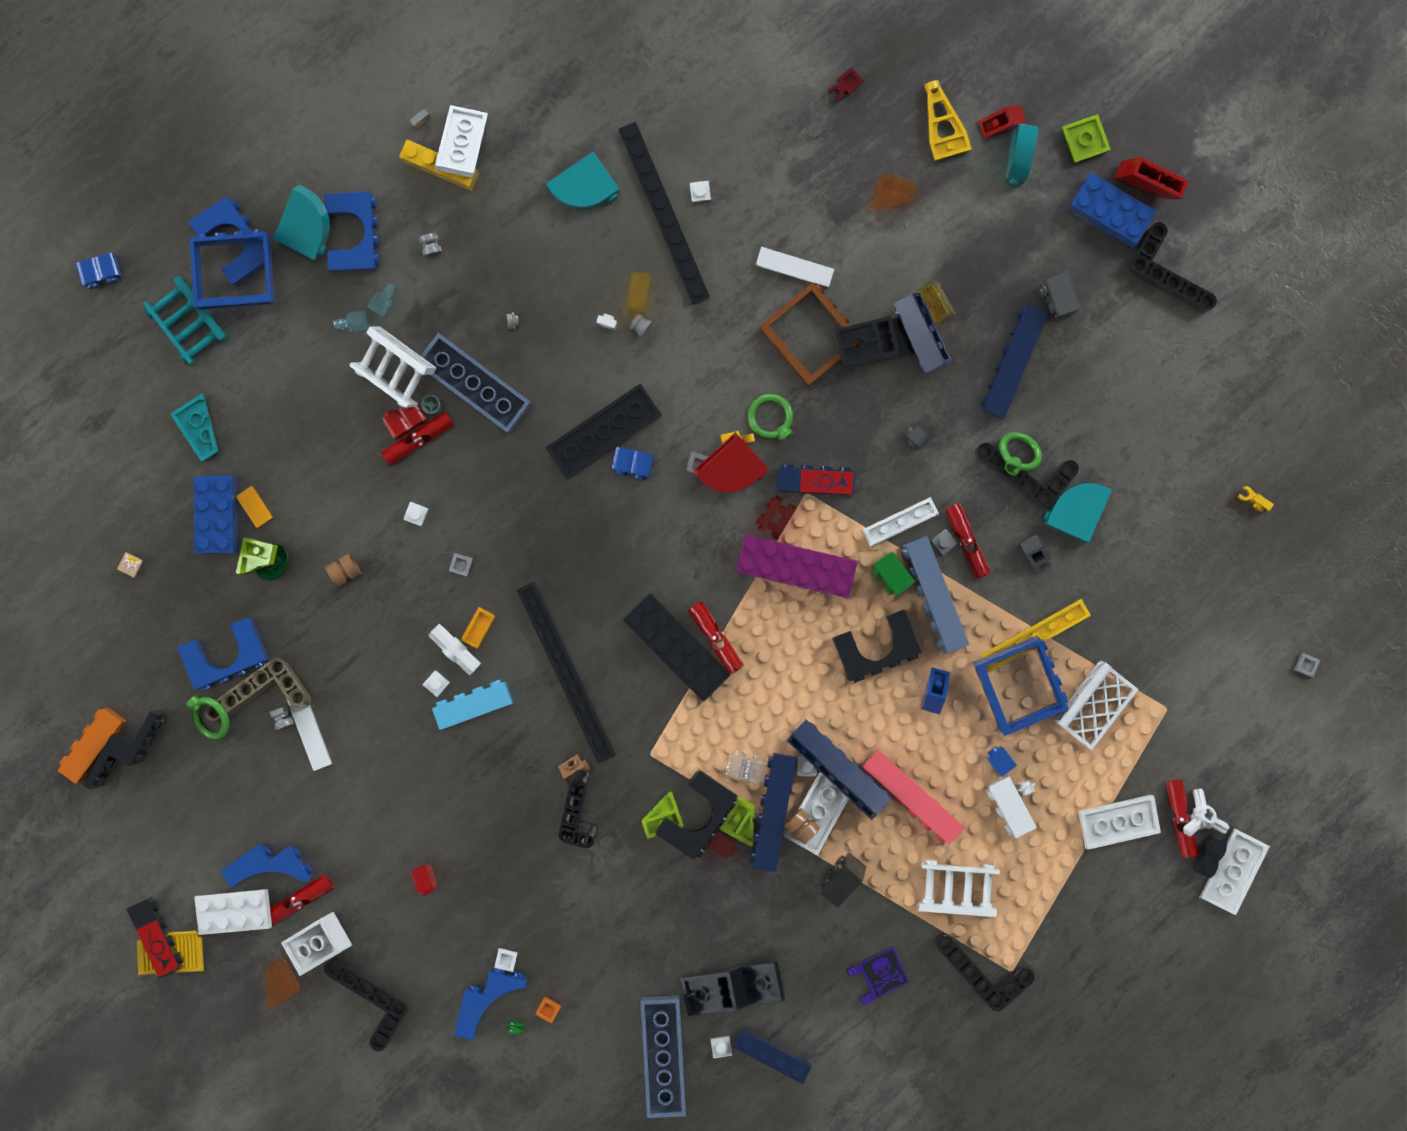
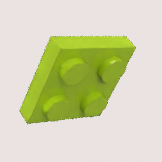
(1085, 139)

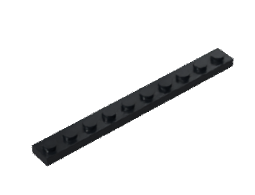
(664, 213)
(566, 672)

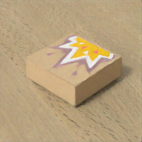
(130, 564)

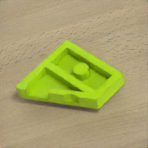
(255, 555)
(664, 808)
(740, 821)

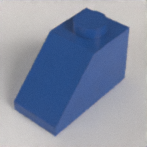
(935, 691)

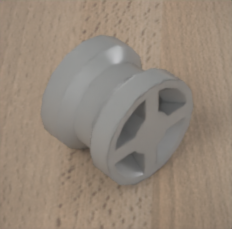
(640, 325)

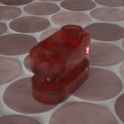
(774, 505)

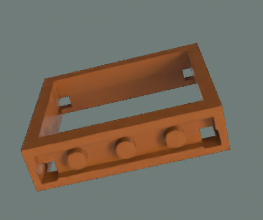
(782, 348)

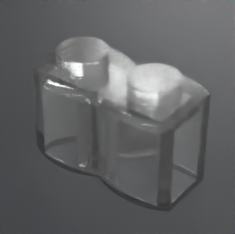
(745, 767)

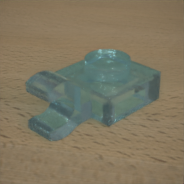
(381, 301)
(355, 322)

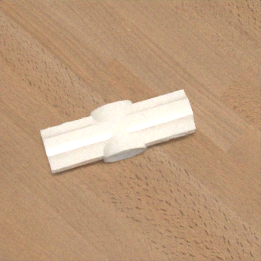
(454, 649)

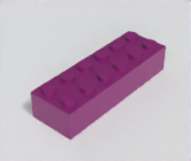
(796, 566)

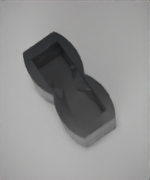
(1208, 860)

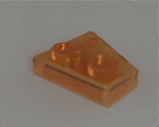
(893, 191)
(280, 982)

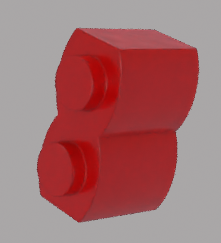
(404, 420)
(424, 879)

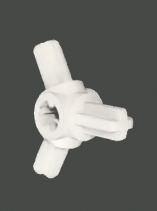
(1203, 816)

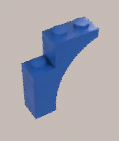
(259, 861)
(477, 1001)

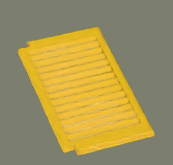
(187, 943)

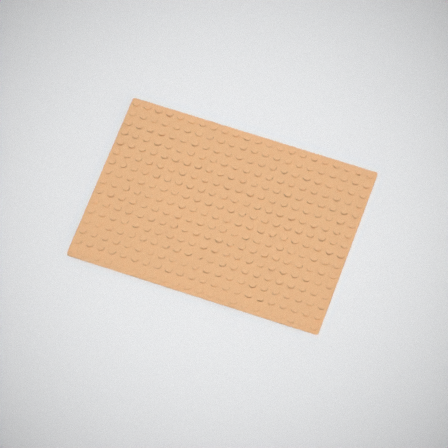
(798, 676)

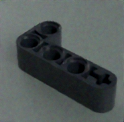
(575, 807)

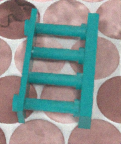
(204, 318)

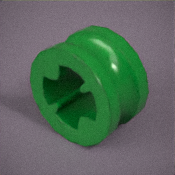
(516, 1027)

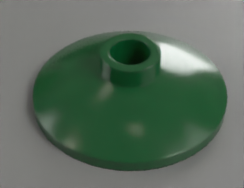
(278, 568)

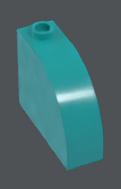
(1021, 154)
(584, 185)
(304, 224)
(1078, 510)

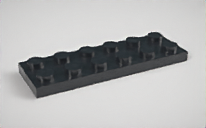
(603, 431)
(677, 647)

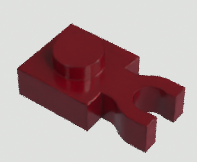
(847, 83)

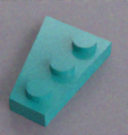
(197, 427)

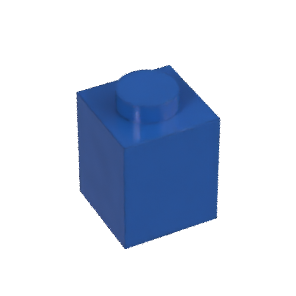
(1000, 760)

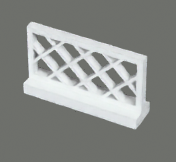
(1082, 696)

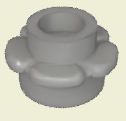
(512, 321)

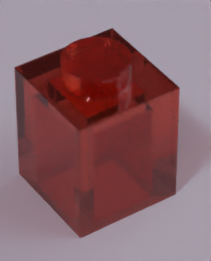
(723, 845)

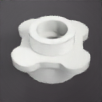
(1025, 788)

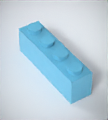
(472, 705)

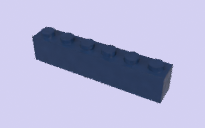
(1014, 361)
(839, 769)
(774, 812)

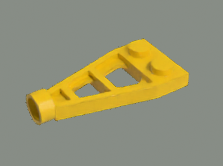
(951, 145)

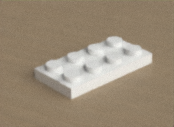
(461, 141)
(823, 805)
(1119, 822)
(1235, 872)
(233, 912)

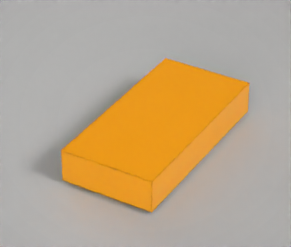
(254, 507)
(478, 628)

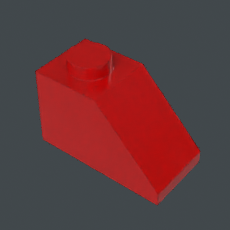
(1002, 121)

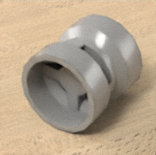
(430, 245)
(281, 717)

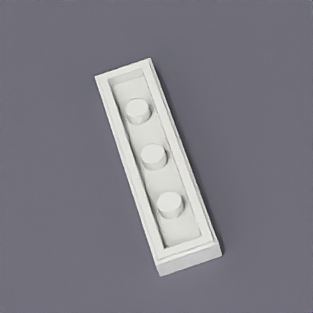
(794, 267)
(900, 522)
(310, 735)

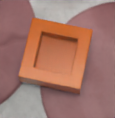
(548, 1009)

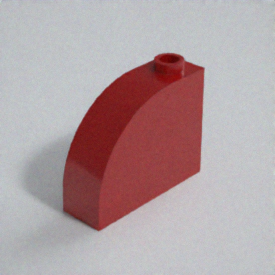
(1151, 178)
(731, 466)

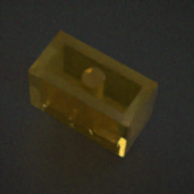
(639, 293)
(937, 302)

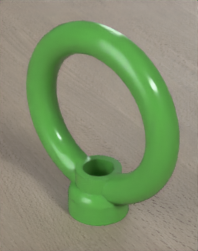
(783, 431)
(1013, 464)
(196, 704)

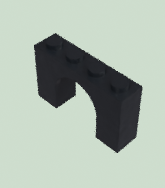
(904, 647)
(693, 841)

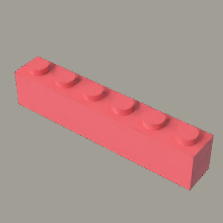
(914, 797)

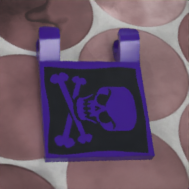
(881, 973)

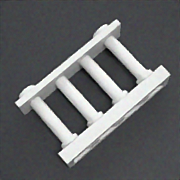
(407, 357)
(966, 906)

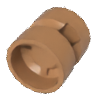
(343, 570)
(800, 824)

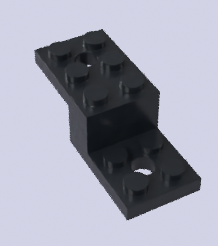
(880, 338)
(125, 749)
(732, 988)

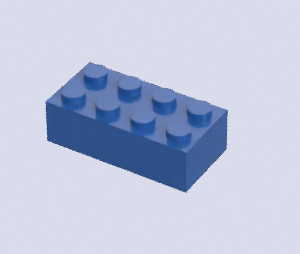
(1112, 210)
(215, 515)

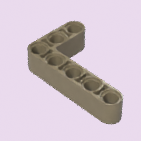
(258, 689)

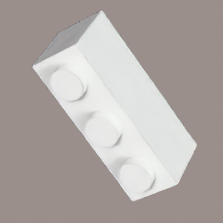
(1010, 807)

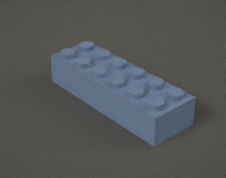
(475, 384)
(935, 595)
(663, 1056)

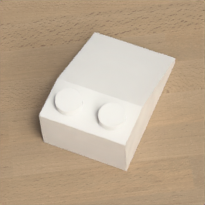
(316, 943)

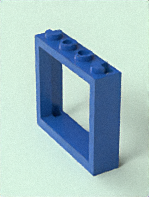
(237, 301)
(1054, 681)

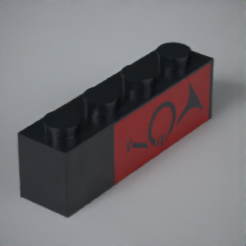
(155, 937)

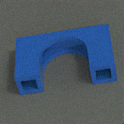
(223, 215)
(364, 255)
(250, 654)

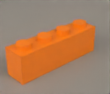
(88, 749)

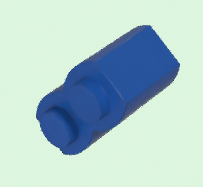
(98, 270)
(632, 462)

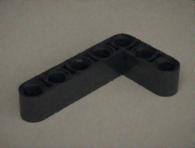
(1165, 274)
(1024, 477)
(979, 977)
(373, 997)

